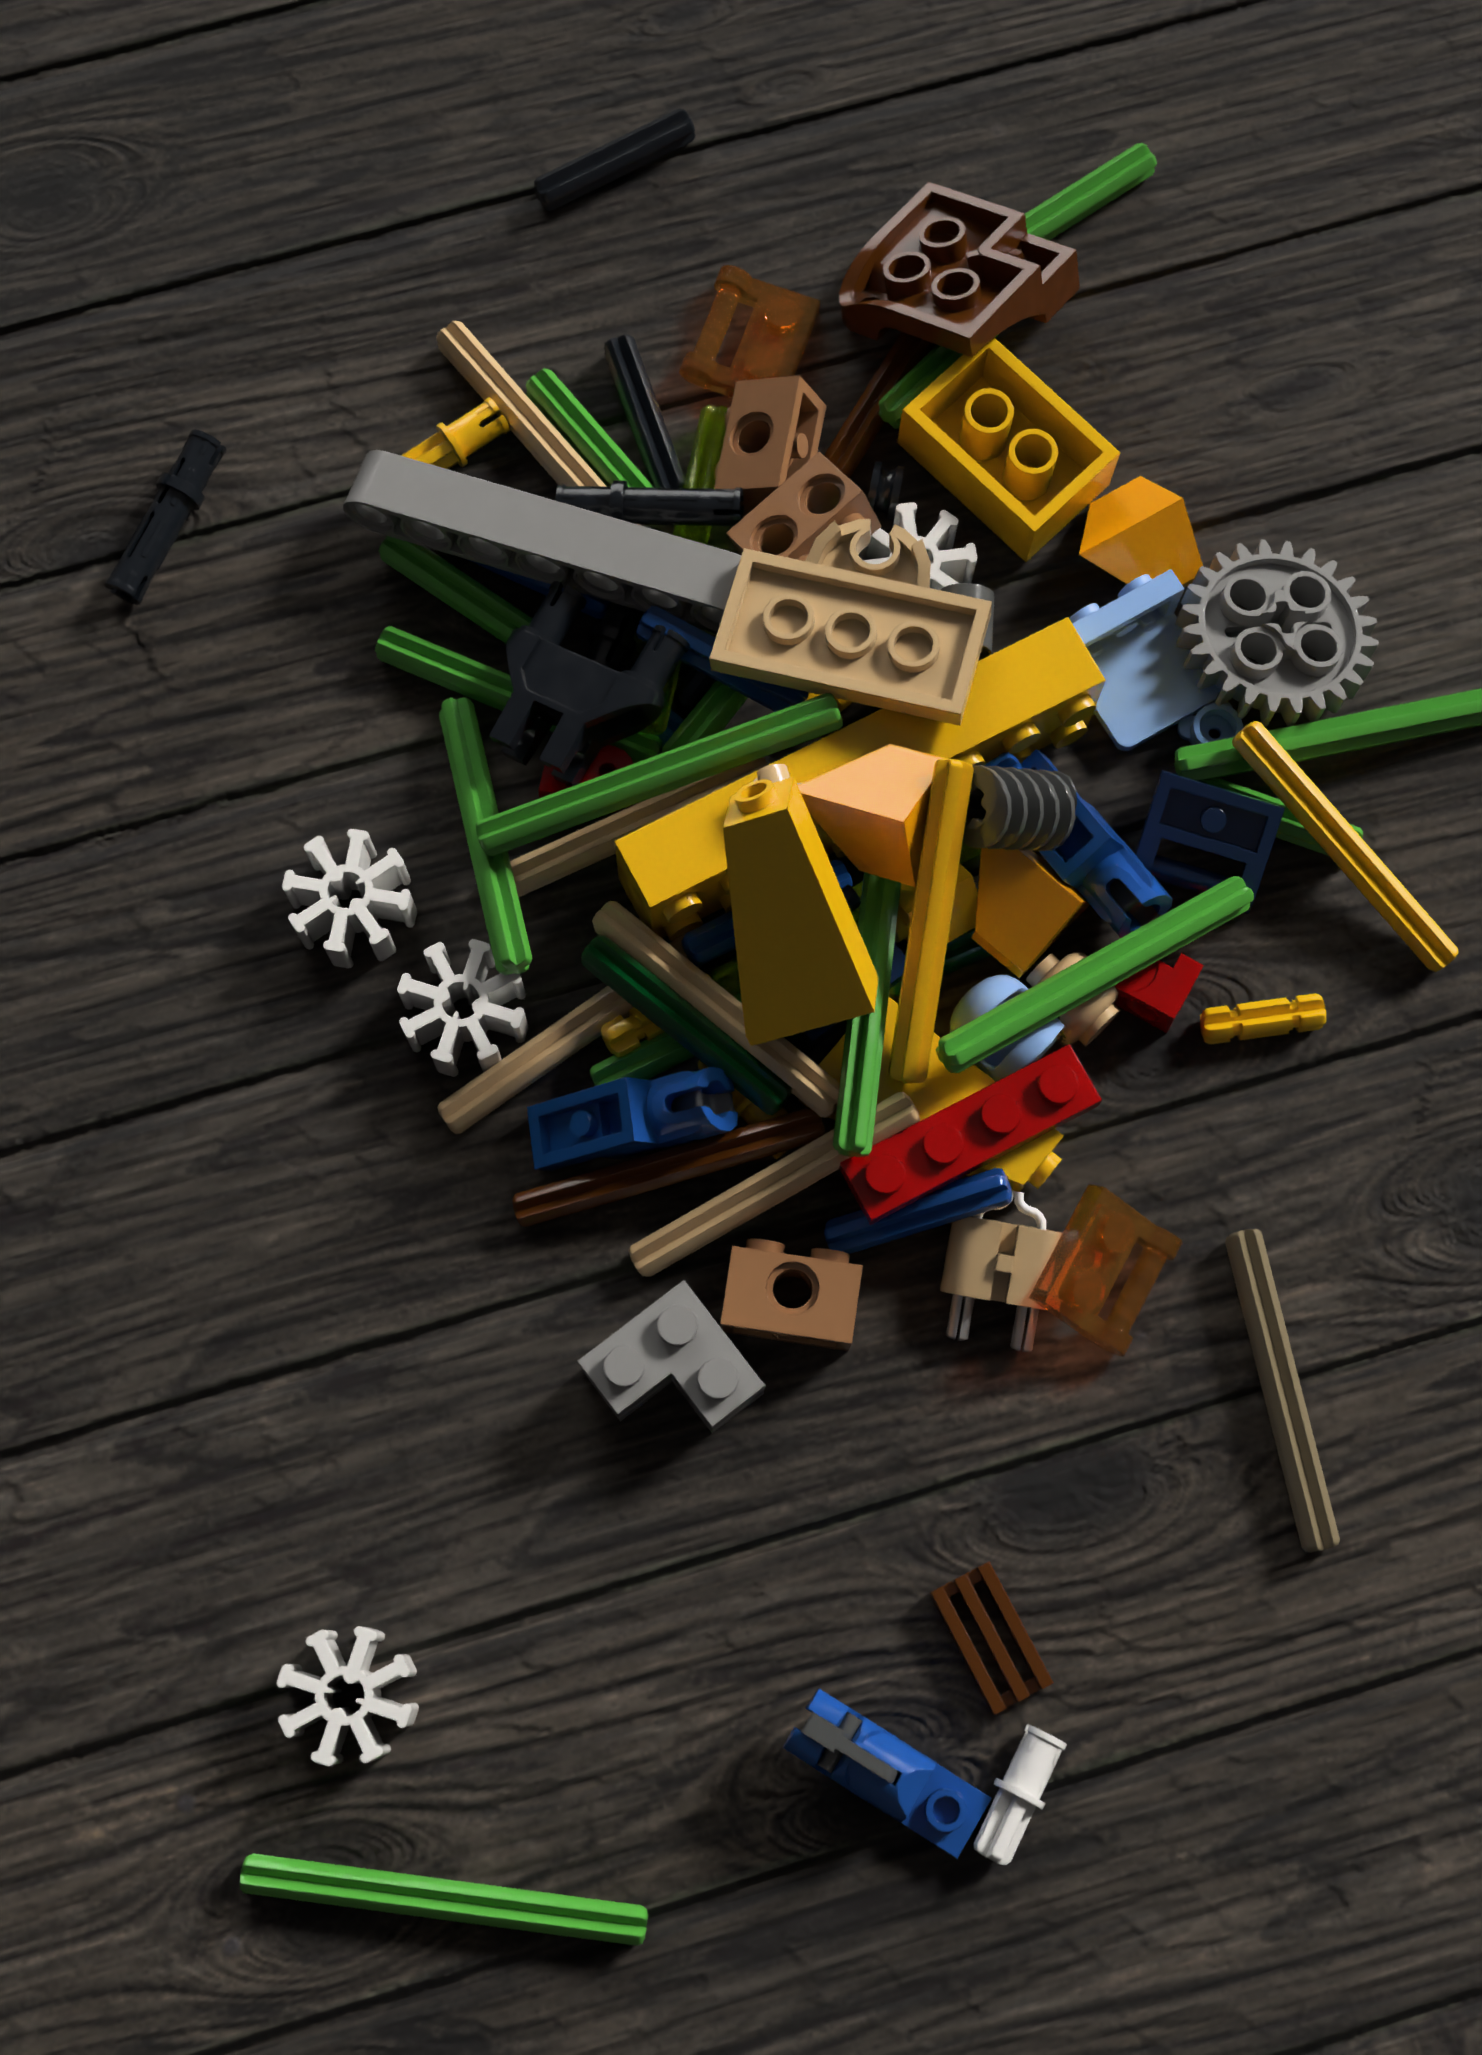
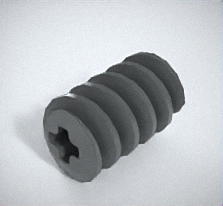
(1019, 809)

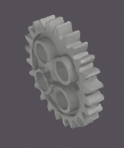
(1276, 633)

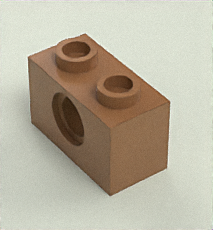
(768, 435)
(822, 1322)

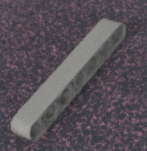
(541, 538)

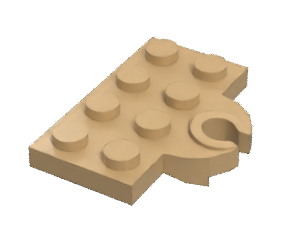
(854, 626)

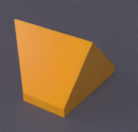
(1141, 533)
(876, 809)
(1022, 907)

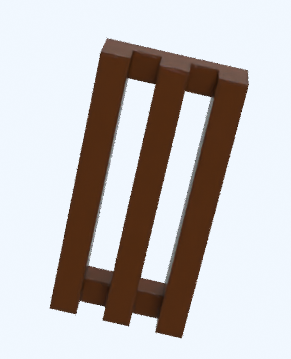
(1018, 1689)

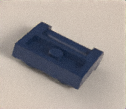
(1210, 821)

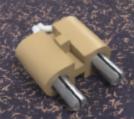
(997, 1264)

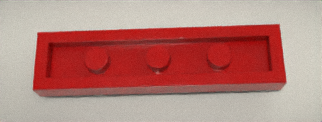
(970, 1134)

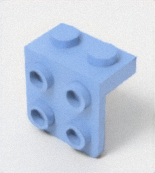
(1141, 662)

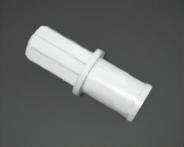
(1018, 1795)

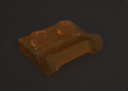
(771, 340)
(1090, 1261)

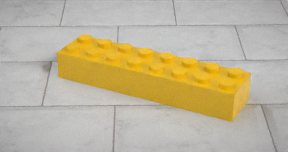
(1016, 704)

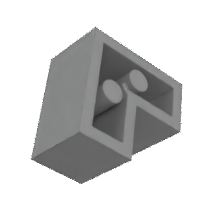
(675, 1344)

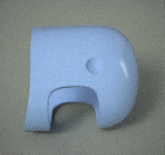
(1019, 1054)

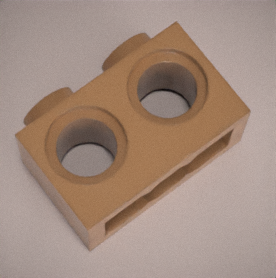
(801, 510)

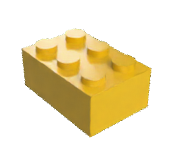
(1007, 447)

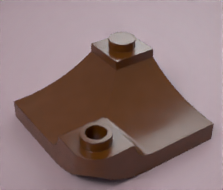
(955, 273)

